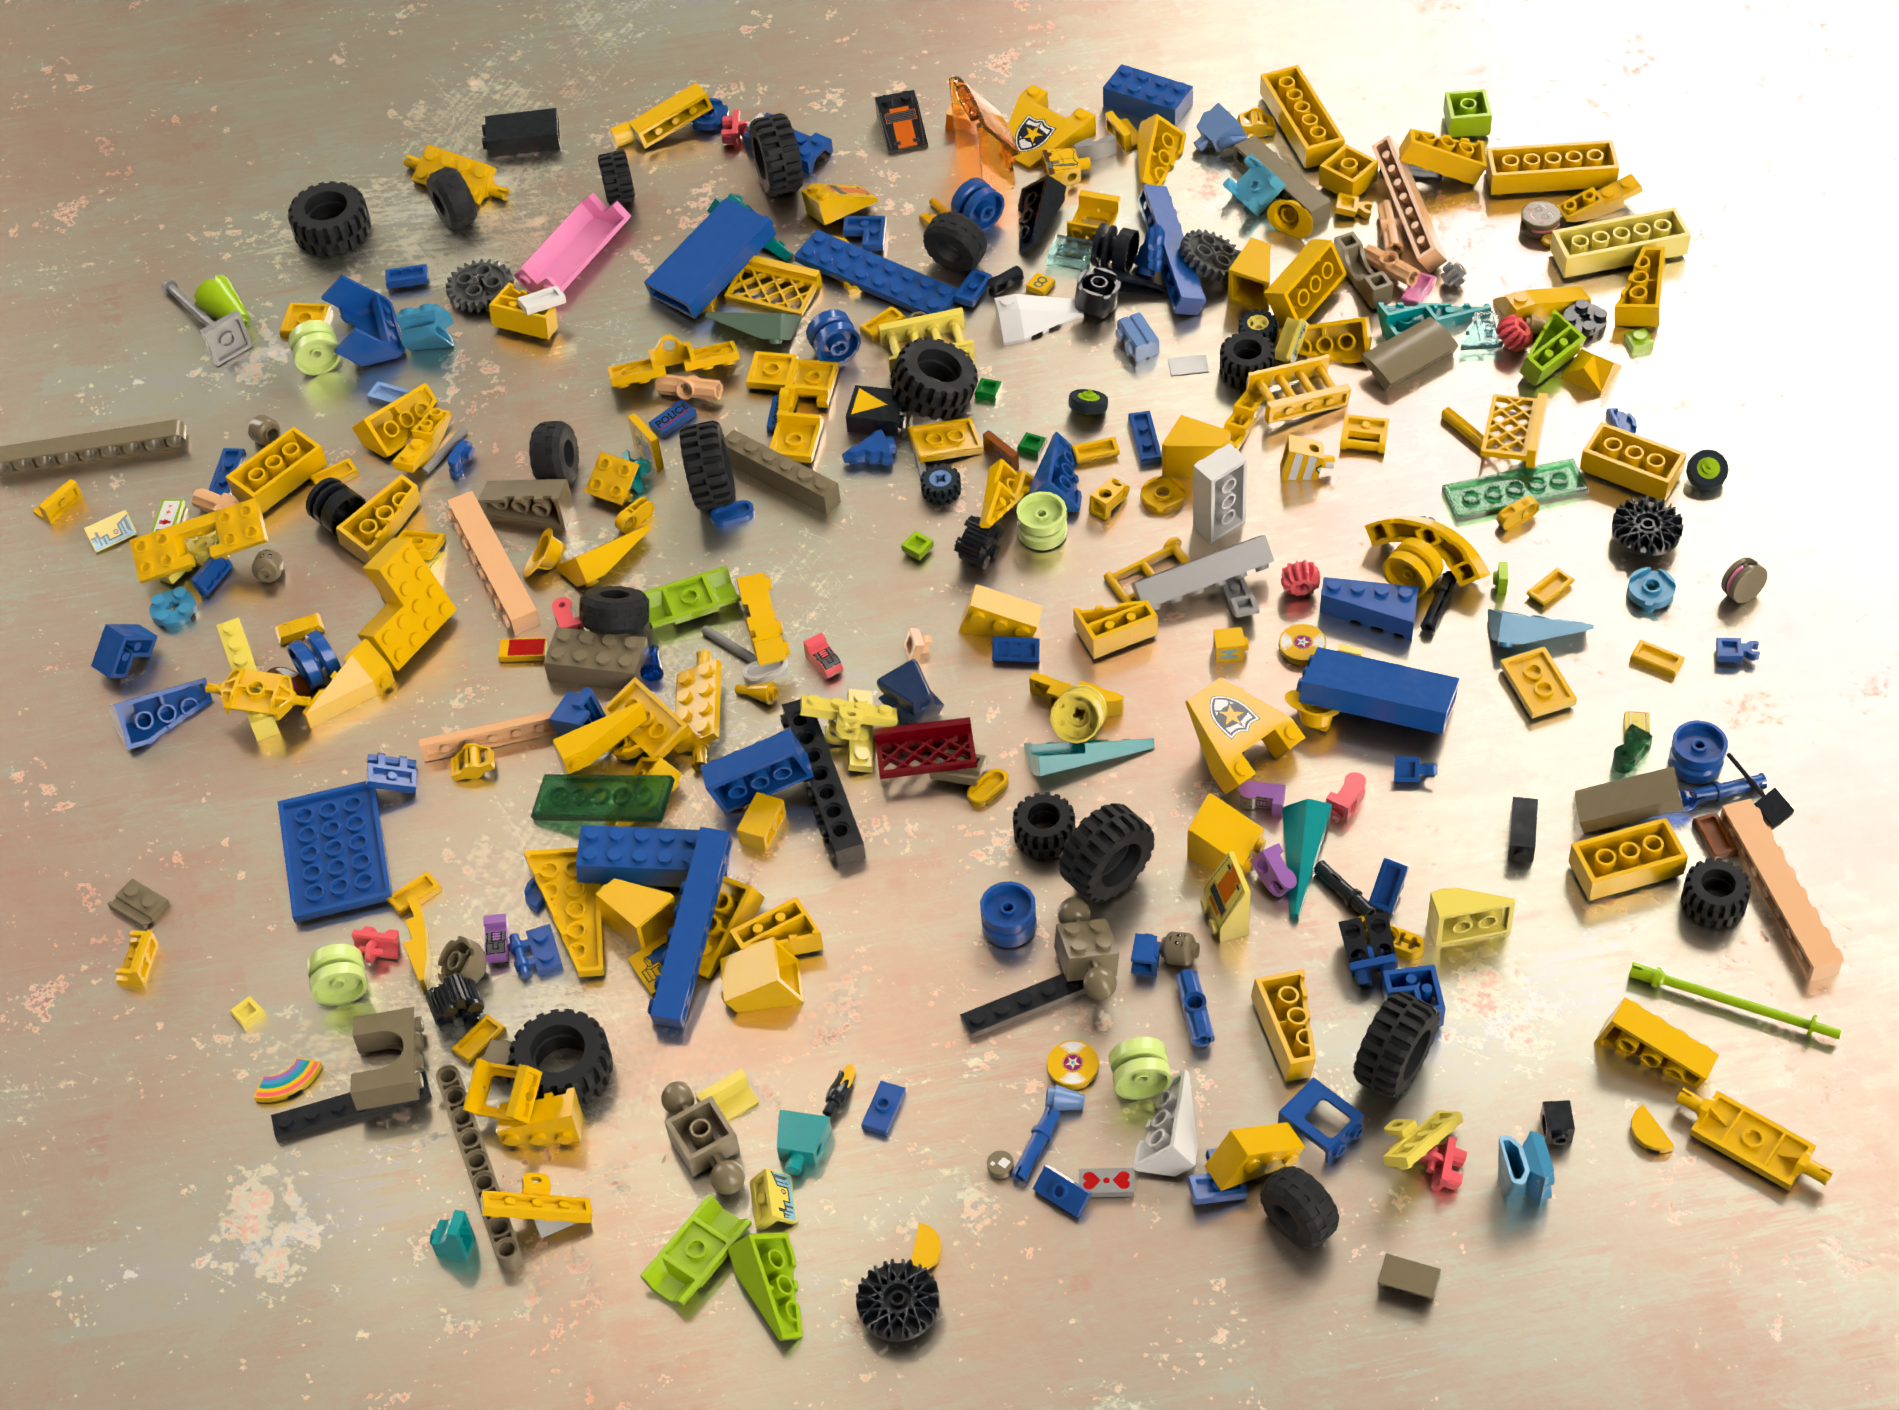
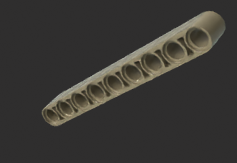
(92, 447)
(473, 1156)

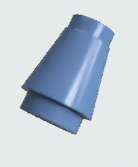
(1064, 1099)

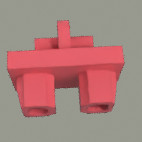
(733, 129)
(376, 944)
(1440, 1161)

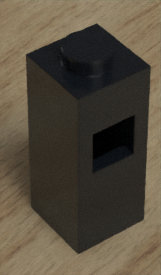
(1522, 829)

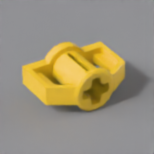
(1256, 125)
(472, 762)

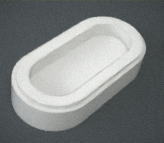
(758, 674)

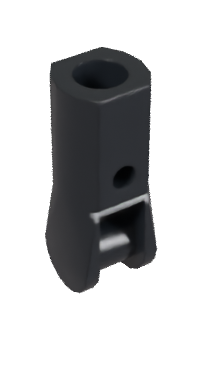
(1005, 280)

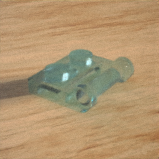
(1071, 248)

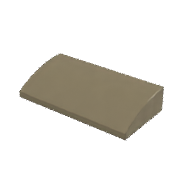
(1409, 353)
(1628, 800)

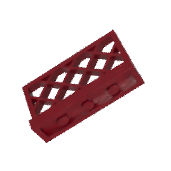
(924, 737)

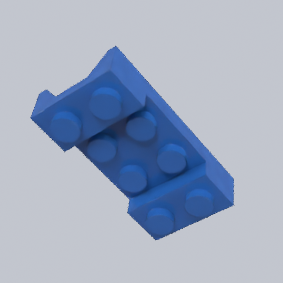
(809, 147)

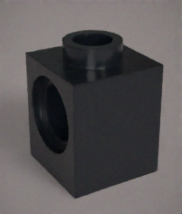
(1557, 1122)

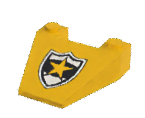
(1040, 128)
(1230, 723)

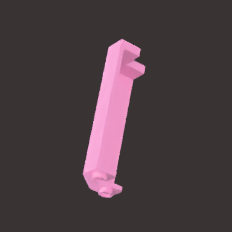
(572, 245)

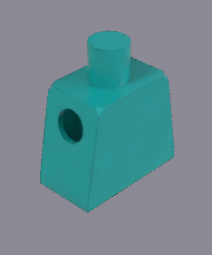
(801, 1139)

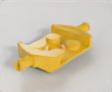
(274, 698)

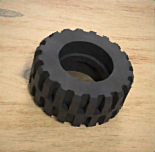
(776, 154)
(333, 236)
(928, 396)
(707, 465)
(1106, 852)
(561, 1031)
(1396, 1044)

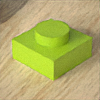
(1638, 340)
(917, 545)
(1501, 578)

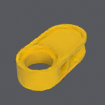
(1518, 512)
(634, 515)

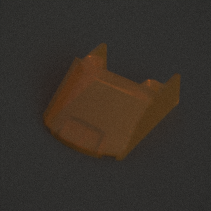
(982, 124)

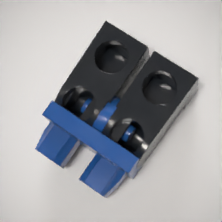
(1372, 956)

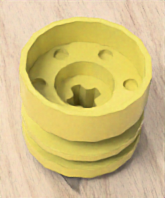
(1076, 726)

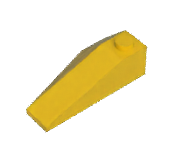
(1158, 148)
(1339, 339)
(596, 563)
(358, 681)
(591, 741)

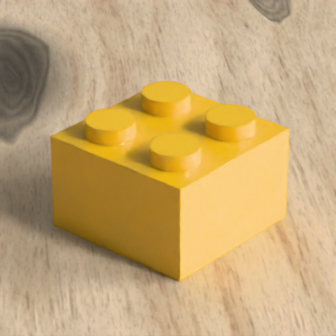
(1348, 171)

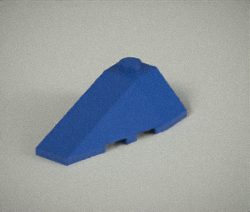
(1057, 473)
(153, 714)

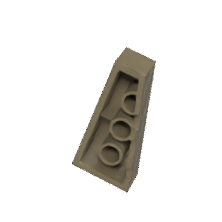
(529, 501)

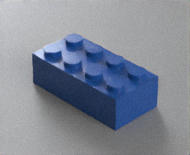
(1147, 94)
(760, 768)

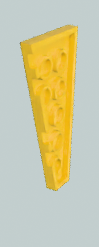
(570, 906)

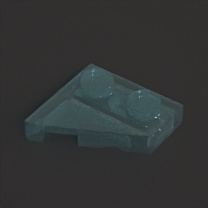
(1482, 332)

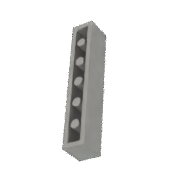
(1204, 571)

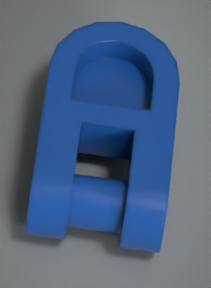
(459, 457)

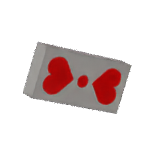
(1108, 1181)

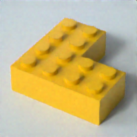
(413, 599)

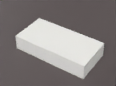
(541, 300)

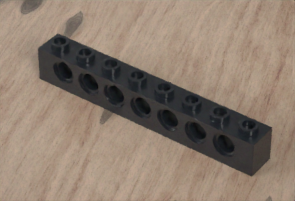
(825, 788)

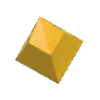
(1591, 371)

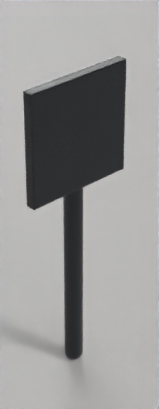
(1773, 804)

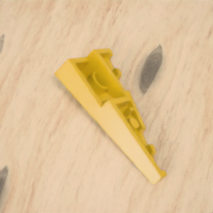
(1003, 491)

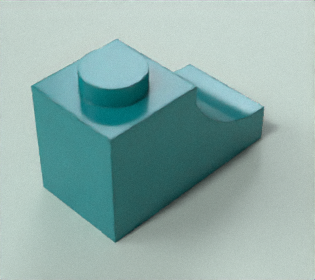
(453, 1237)

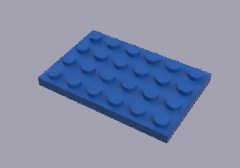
(334, 851)

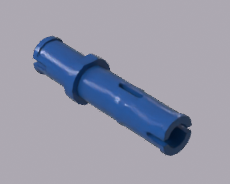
(1718, 790)
(1040, 1135)

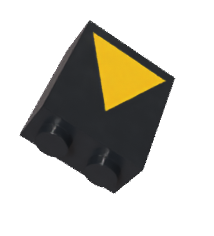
(875, 410)

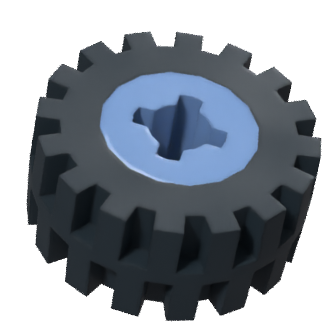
(940, 484)

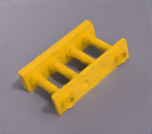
(1302, 404)

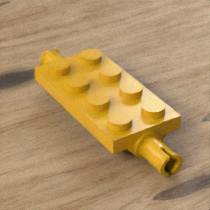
(477, 175)
(699, 706)
(1752, 1139)

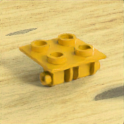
(612, 479)

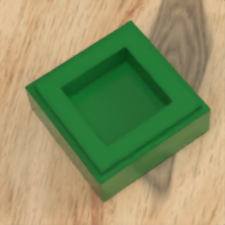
(988, 389)
(1031, 445)

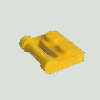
(1366, 428)

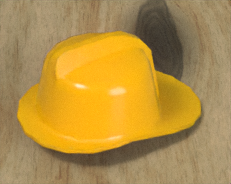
(1290, 218)
(546, 555)
(1311, 715)

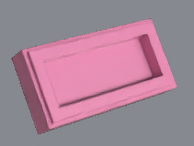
(1419, 291)

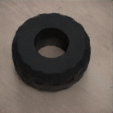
(451, 198)
(955, 241)
(554, 451)
(614, 610)
(1299, 1207)

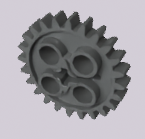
(1209, 254)
(468, 293)

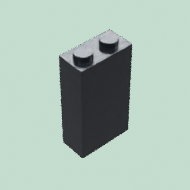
(521, 132)

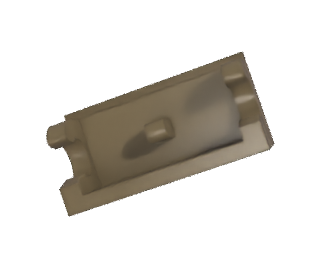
(1409, 1276)

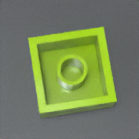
(1467, 113)

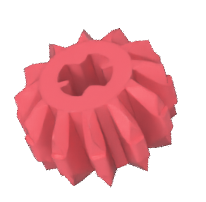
(1514, 333)
(1300, 578)

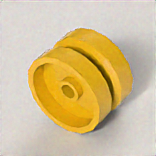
(1413, 565)

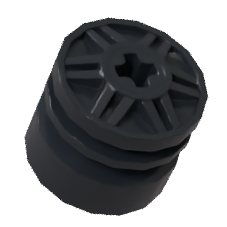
(1115, 247)
(332, 503)

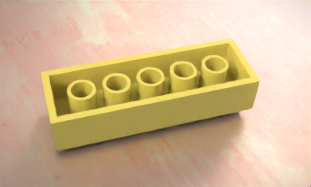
(1618, 241)

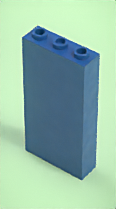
(710, 258)
(1378, 690)

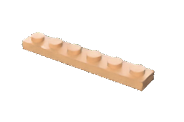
(487, 735)

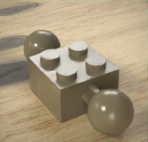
(1086, 949)
(702, 1137)

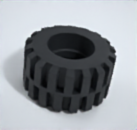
(616, 177)
(1243, 355)
(1040, 810)
(1711, 908)

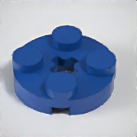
(712, 121)

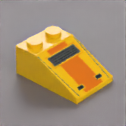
(833, 201)

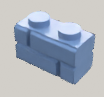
(1137, 337)

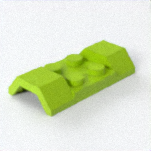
(691, 597)
(694, 1252)

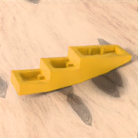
(1244, 416)
(419, 947)

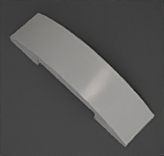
(1239, 598)

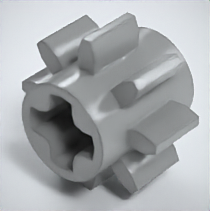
(1454, 274)

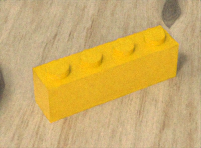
(671, 115)

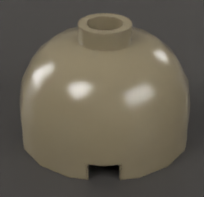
(462, 957)

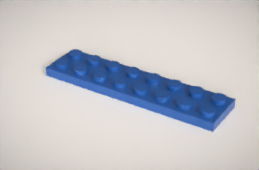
(875, 274)

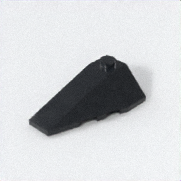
(1038, 207)

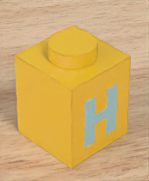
(1230, 644)

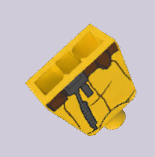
(1064, 165)

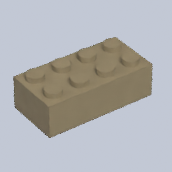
(595, 658)

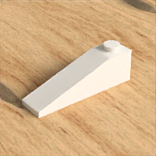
(1028, 315)
(1172, 1133)

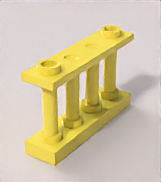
(924, 326)

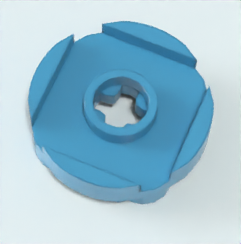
(1651, 599)
(163, 602)

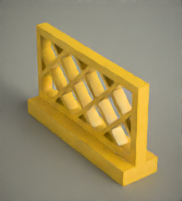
(780, 273)
(1531, 430)

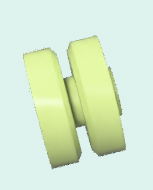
(313, 347)
(1042, 520)
(336, 974)
(1140, 1068)

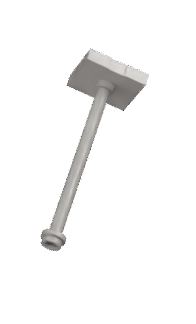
(223, 337)

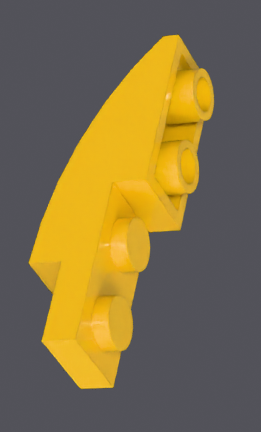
(1598, 203)
(425, 441)
(1052, 689)

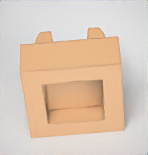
(916, 644)

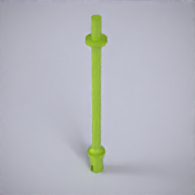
(1658, 977)

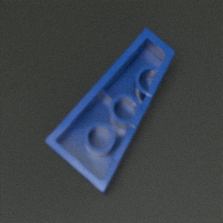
(1371, 604)

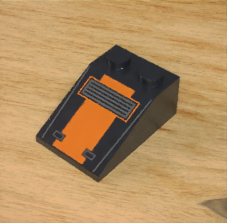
(901, 121)

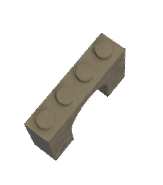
(400, 1079)

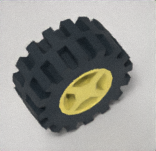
(1260, 323)

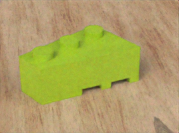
(1552, 349)

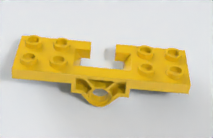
(653, 367)
(798, 433)
(166, 549)

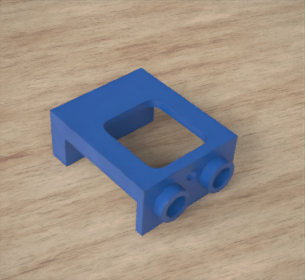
(1304, 1101)

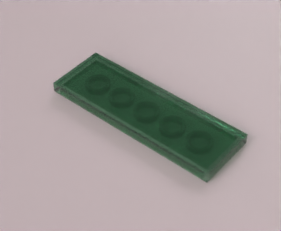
(1494, 492)
(602, 798)

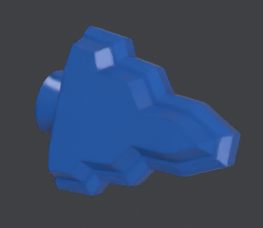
(1151, 252)
(873, 450)

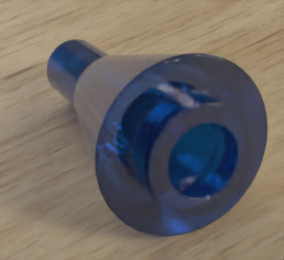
(652, 668)

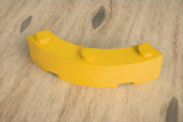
(1452, 547)
(761, 624)

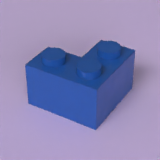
(119, 647)
(1417, 981)

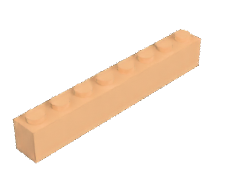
(1409, 205)
(493, 563)
(1782, 891)

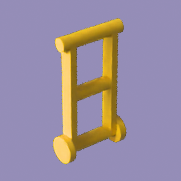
(1171, 546)

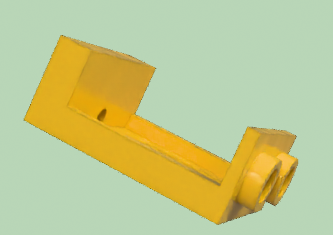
(1093, 206)
(522, 1095)

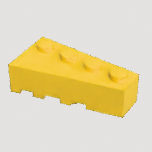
(1642, 296)
(1286, 1021)

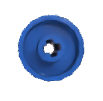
(978, 202)
(833, 336)
(313, 659)
(1698, 751)
(1008, 914)

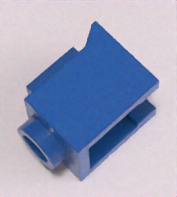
(1145, 954)

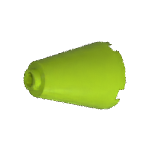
(219, 299)

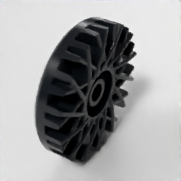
(1647, 527)
(898, 1301)

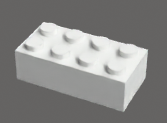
(1219, 493)

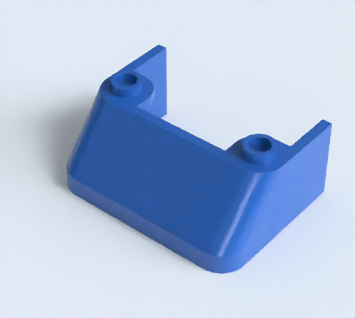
(373, 315)

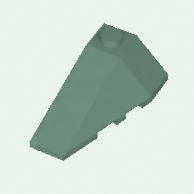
(761, 325)

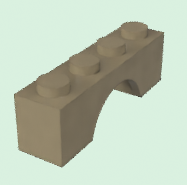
(1371, 285)

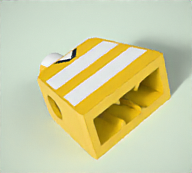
(1304, 459)

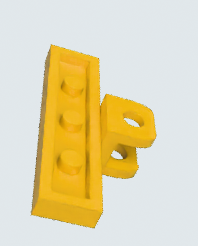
(536, 1203)

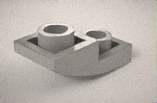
(1096, 150)

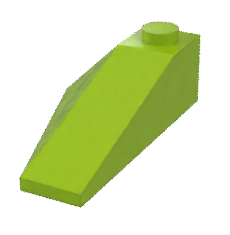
(766, 1271)

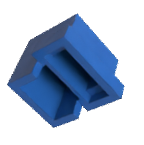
(576, 711)

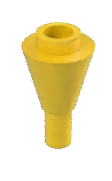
(765, 692)

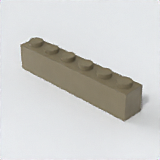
(1296, 186)
(782, 473)

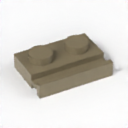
(962, 776)
(138, 904)

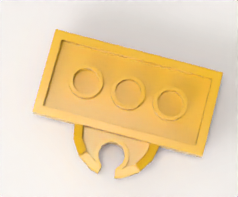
(655, 735)

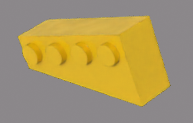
(1444, 155)
(379, 519)
(1657, 1044)

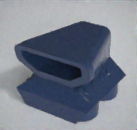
(909, 693)

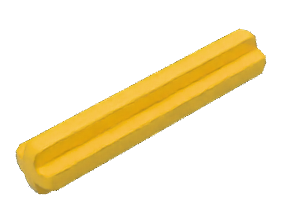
(1463, 427)

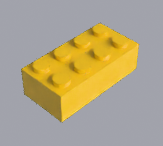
(1306, 281)
(1632, 461)
(277, 469)
(1627, 858)

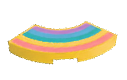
(296, 1077)

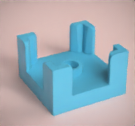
(1256, 187)

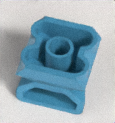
(425, 327)
(1525, 1168)

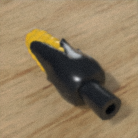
(839, 1090)

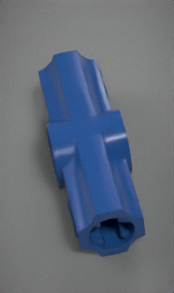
(1197, 1019)

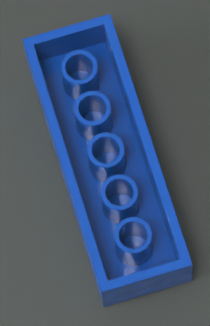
(634, 855)

